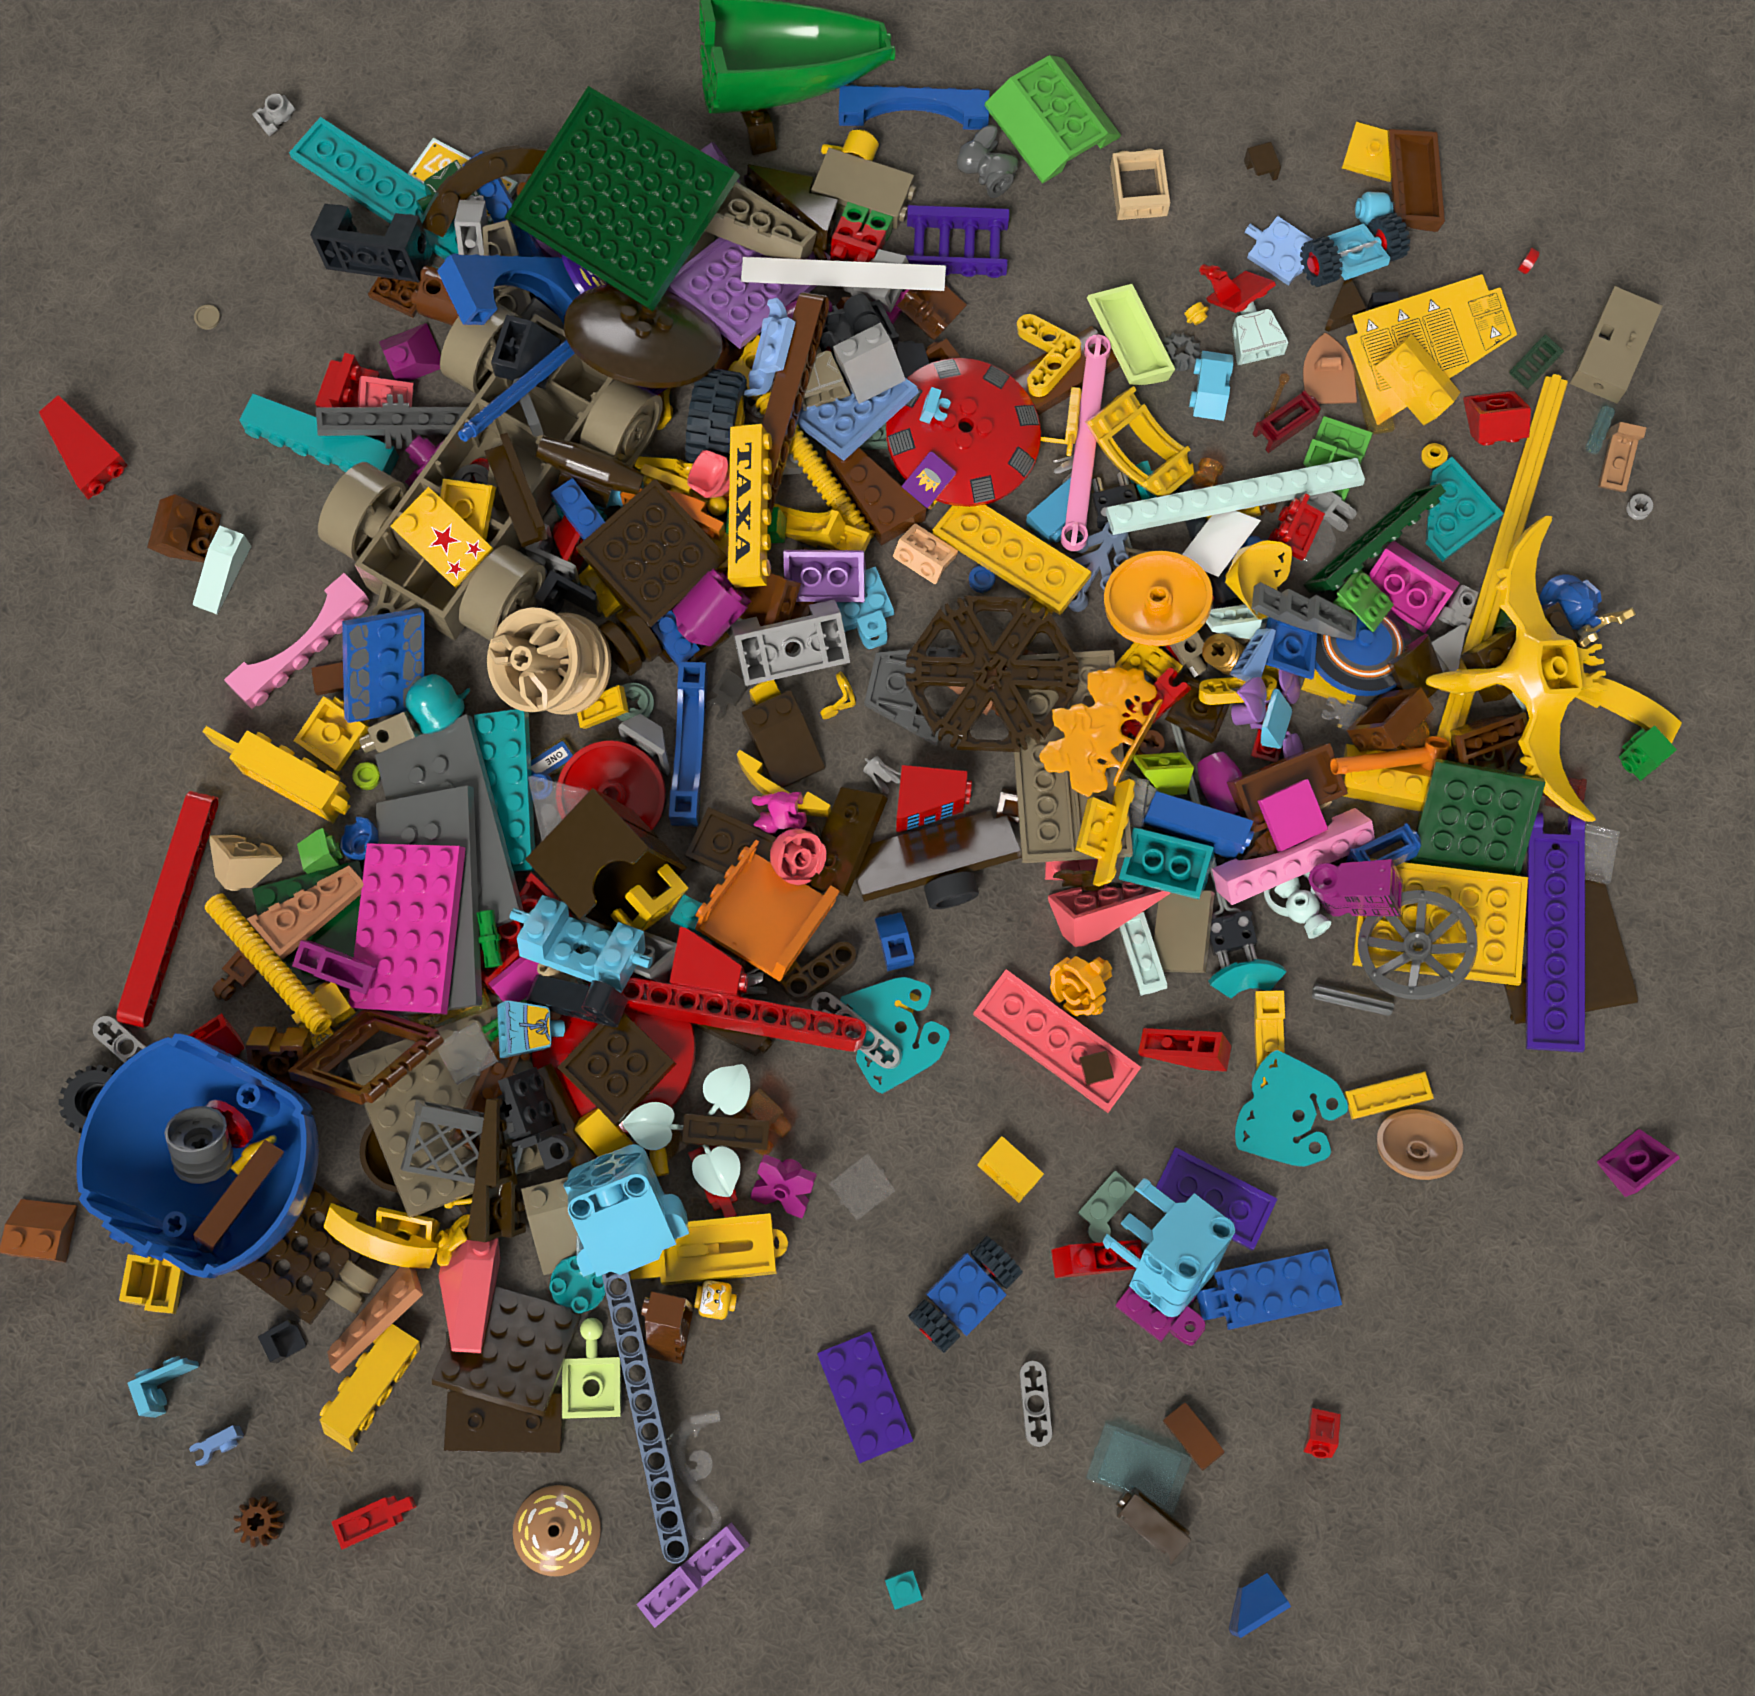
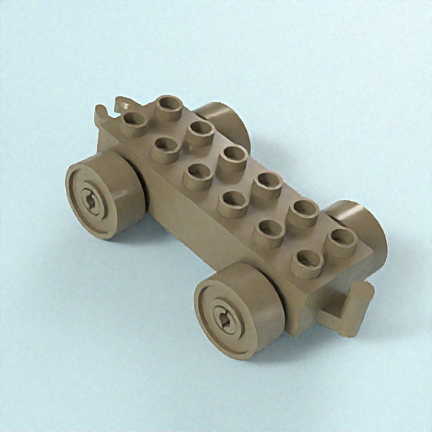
(366, 501)

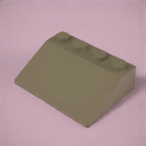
(550, 1223)

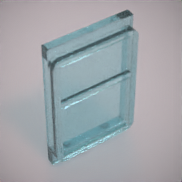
(1132, 1461)

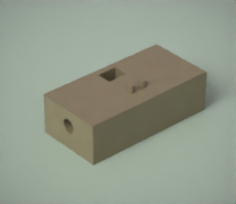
(1616, 344)

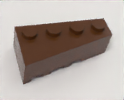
(877, 495)
(667, 1326)

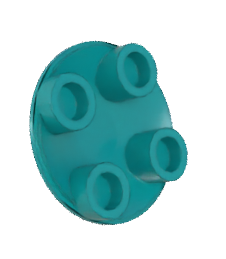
(574, 1290)

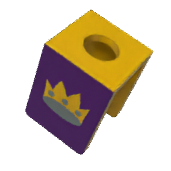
(929, 480)

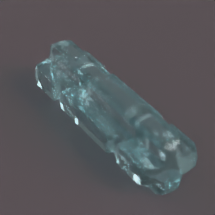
(1600, 430)

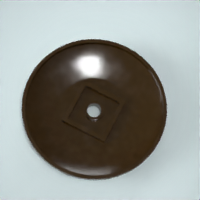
(640, 345)

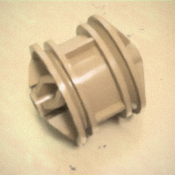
(530, 675)

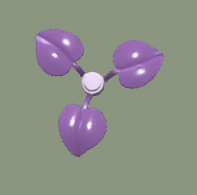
(1254, 709)

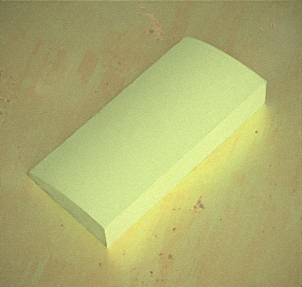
(1131, 335)

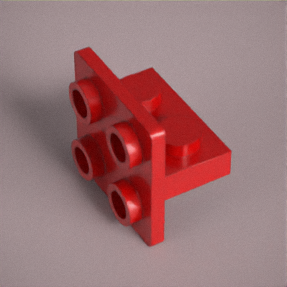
(341, 383)
(1298, 526)

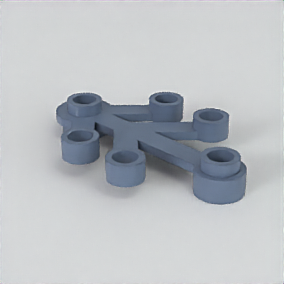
(1099, 560)

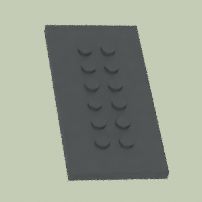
(451, 761)
(444, 820)

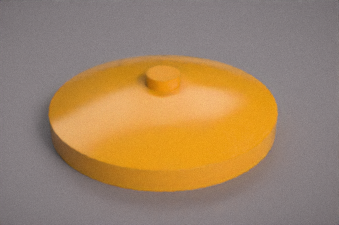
(1158, 598)

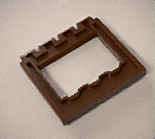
(315, 1066)

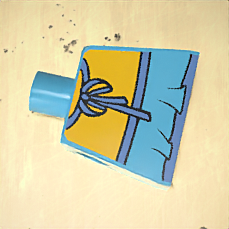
(525, 1028)

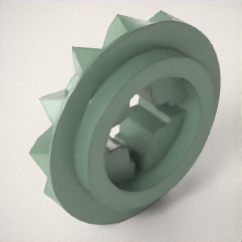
(646, 702)

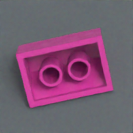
(1412, 585)

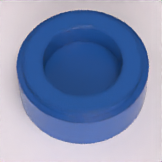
(981, 579)

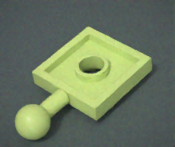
(578, 1371)

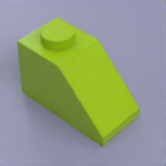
(1167, 771)

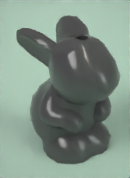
(994, 169)

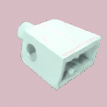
(1257, 336)

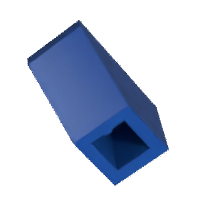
(894, 941)

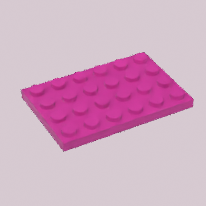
(408, 926)

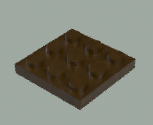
(616, 1068)

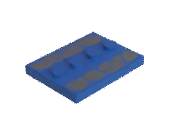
(381, 662)

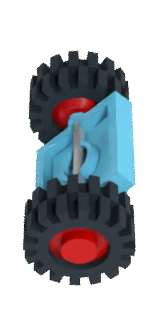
(1355, 250)

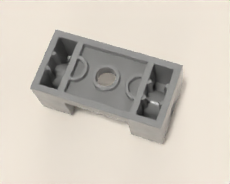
(763, 648)

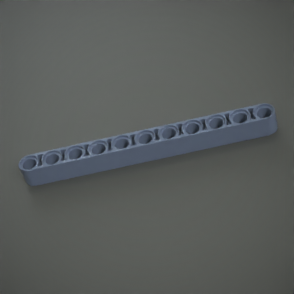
(652, 1415)

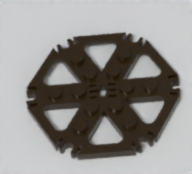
(979, 653)

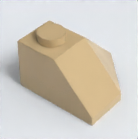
(241, 863)

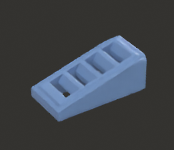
(1254, 656)

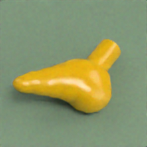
(248, 1152)

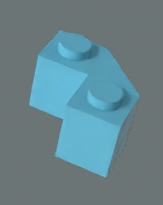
(1213, 385)

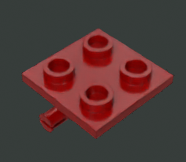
(1235, 293)

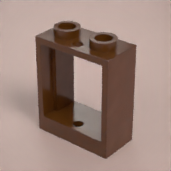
(1390, 719)

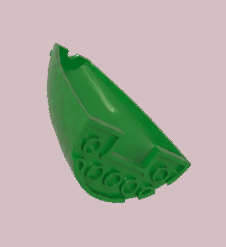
(782, 52)

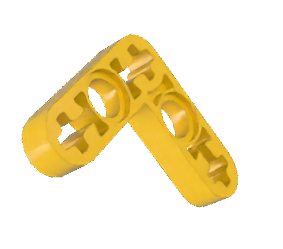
(1055, 351)

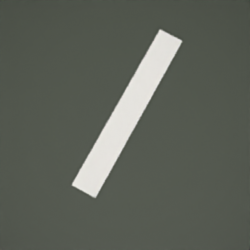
(843, 273)

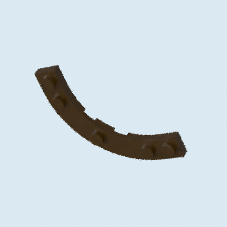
(472, 176)

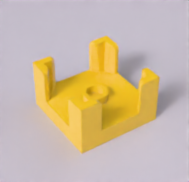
(654, 908)

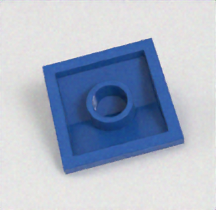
(1292, 649)

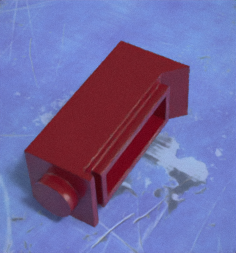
(1276, 438)

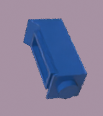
(1410, 850)

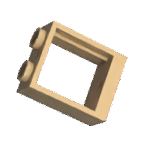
(1140, 206)

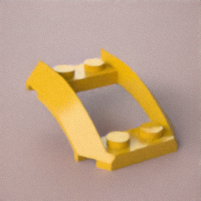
(1127, 410)

